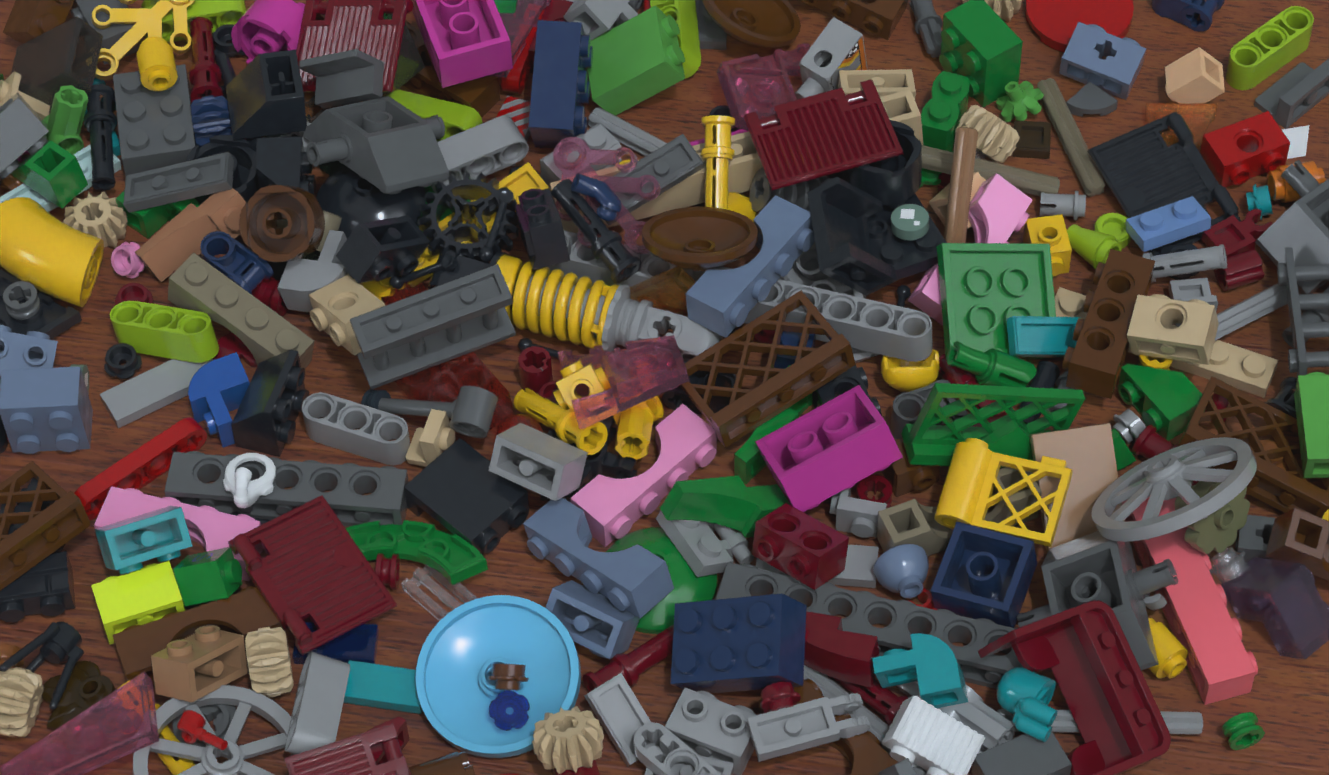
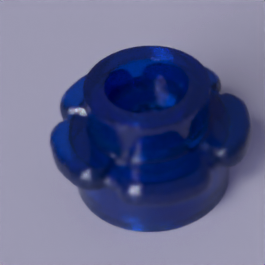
(505, 700)

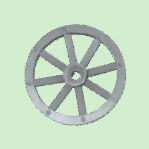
(1171, 476)
(247, 701)

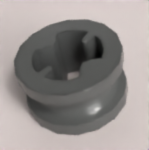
(18, 290)

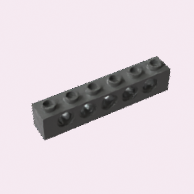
(309, 479)

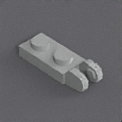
(805, 725)

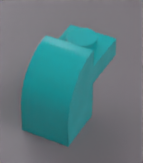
(930, 664)

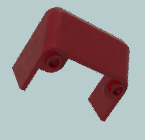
(1098, 684)

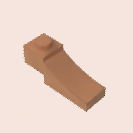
(184, 233)

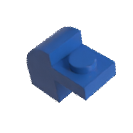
(217, 391)

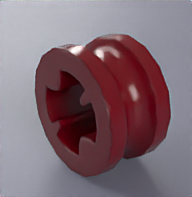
(875, 483)
(388, 570)

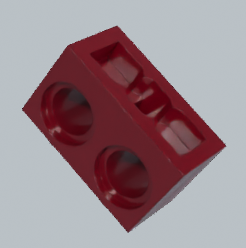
(800, 546)

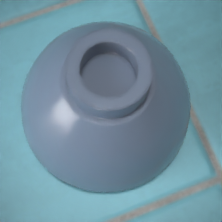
(902, 569)

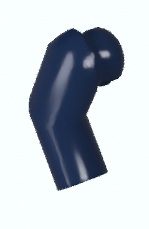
(601, 192)

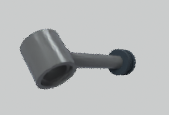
(469, 413)

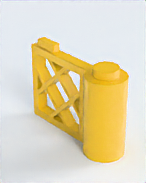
(972, 482)

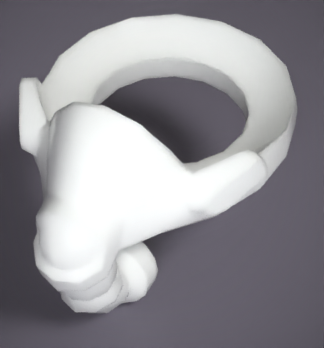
(239, 482)

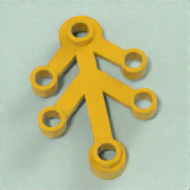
(146, 22)

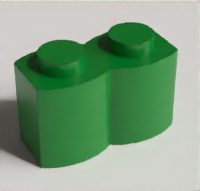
(944, 110)

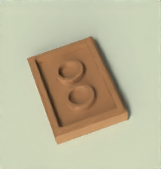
(1093, 464)

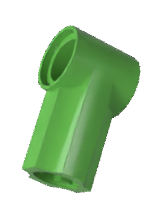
(67, 118)

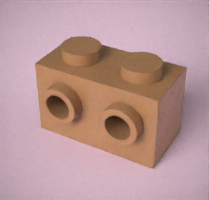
(199, 663)

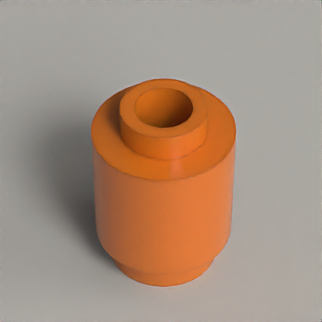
(1282, 190)

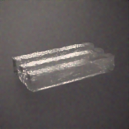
(423, 577)

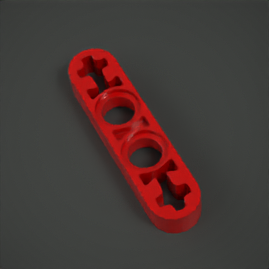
(142, 464)

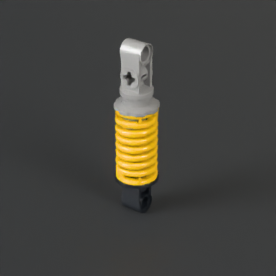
(581, 311)

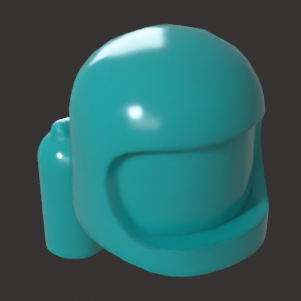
(1028, 699)

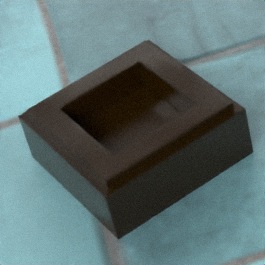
(1034, 139)

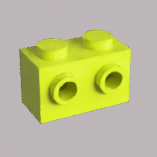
(137, 597)

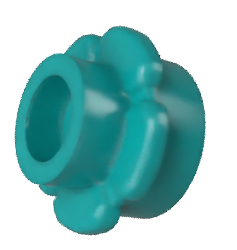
(1260, 199)

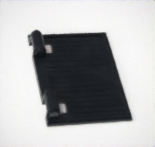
(1151, 174)

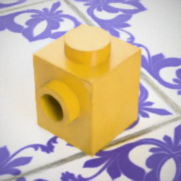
(1050, 231)

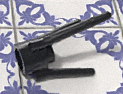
(59, 644)

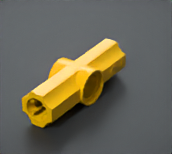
(636, 427)

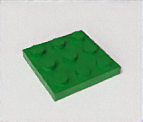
(990, 284)

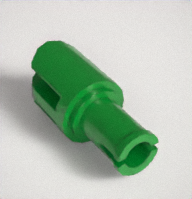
(992, 366)

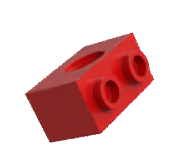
(1245, 149)

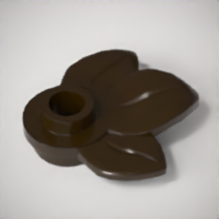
(82, 691)

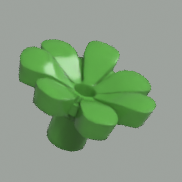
(1019, 101)

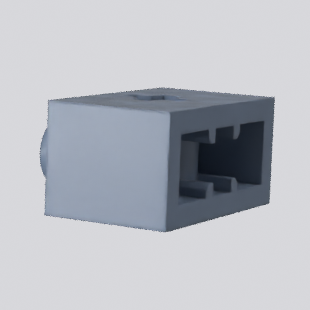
(1085, 63)

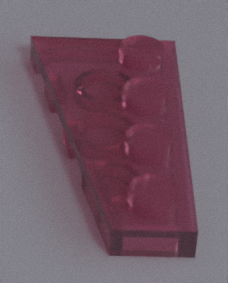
(95, 737)

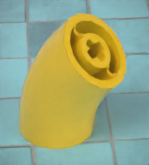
(48, 251)

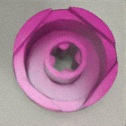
(268, 27)

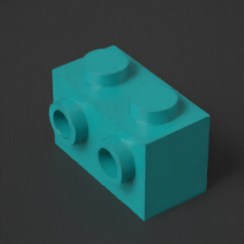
(144, 538)

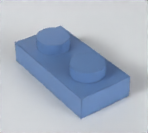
(1168, 224)

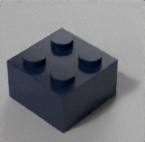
(984, 574)

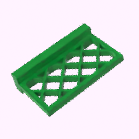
(935, 444)

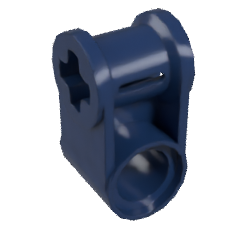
(1187, 11)
(238, 262)

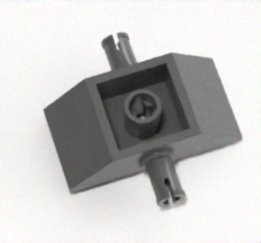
(380, 144)
(1301, 226)
(1105, 572)

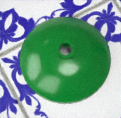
(685, 582)

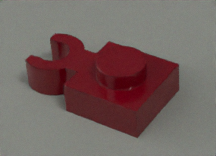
(1236, 235)

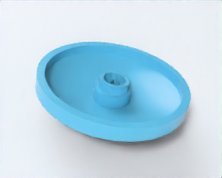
(460, 657)

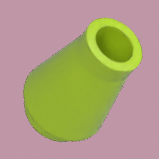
(1092, 245)

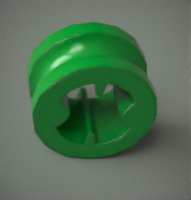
(1243, 731)

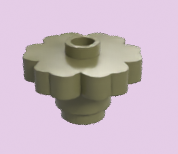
(1220, 527)

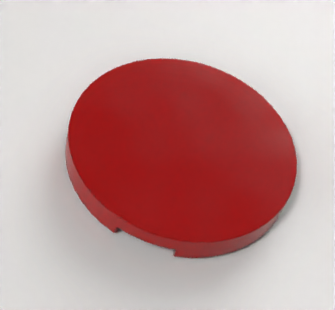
(1058, 18)

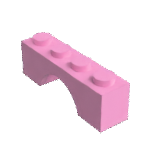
(994, 214)
(615, 504)
(204, 523)

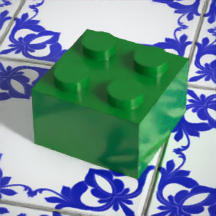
(980, 48)

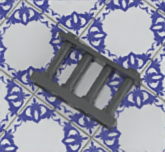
(1288, 276)
(433, 326)

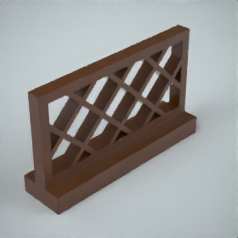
(786, 387)
(1270, 483)
(43, 530)

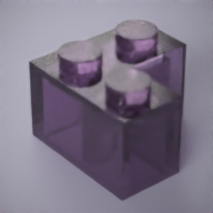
(1286, 603)

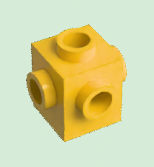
(578, 374)

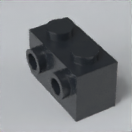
(383, 249)

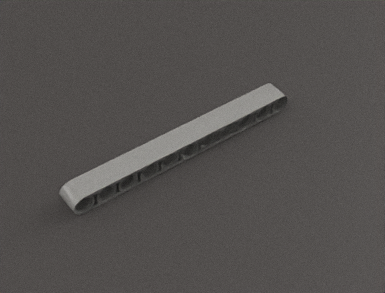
(862, 321)

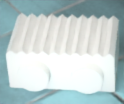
(932, 739)

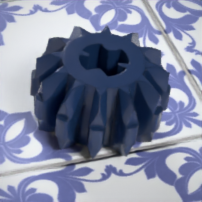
(210, 118)

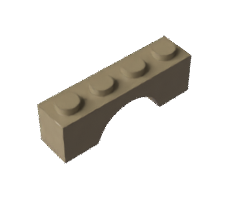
(264, 332)
(916, 523)

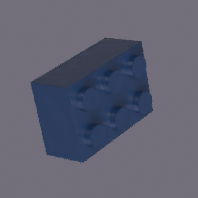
(559, 82)
(738, 643)

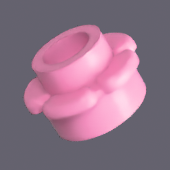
(126, 261)

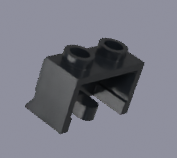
(541, 229)

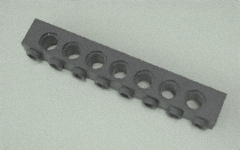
(899, 616)

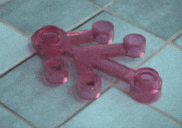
(617, 184)

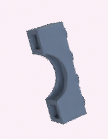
(725, 297)
(628, 578)

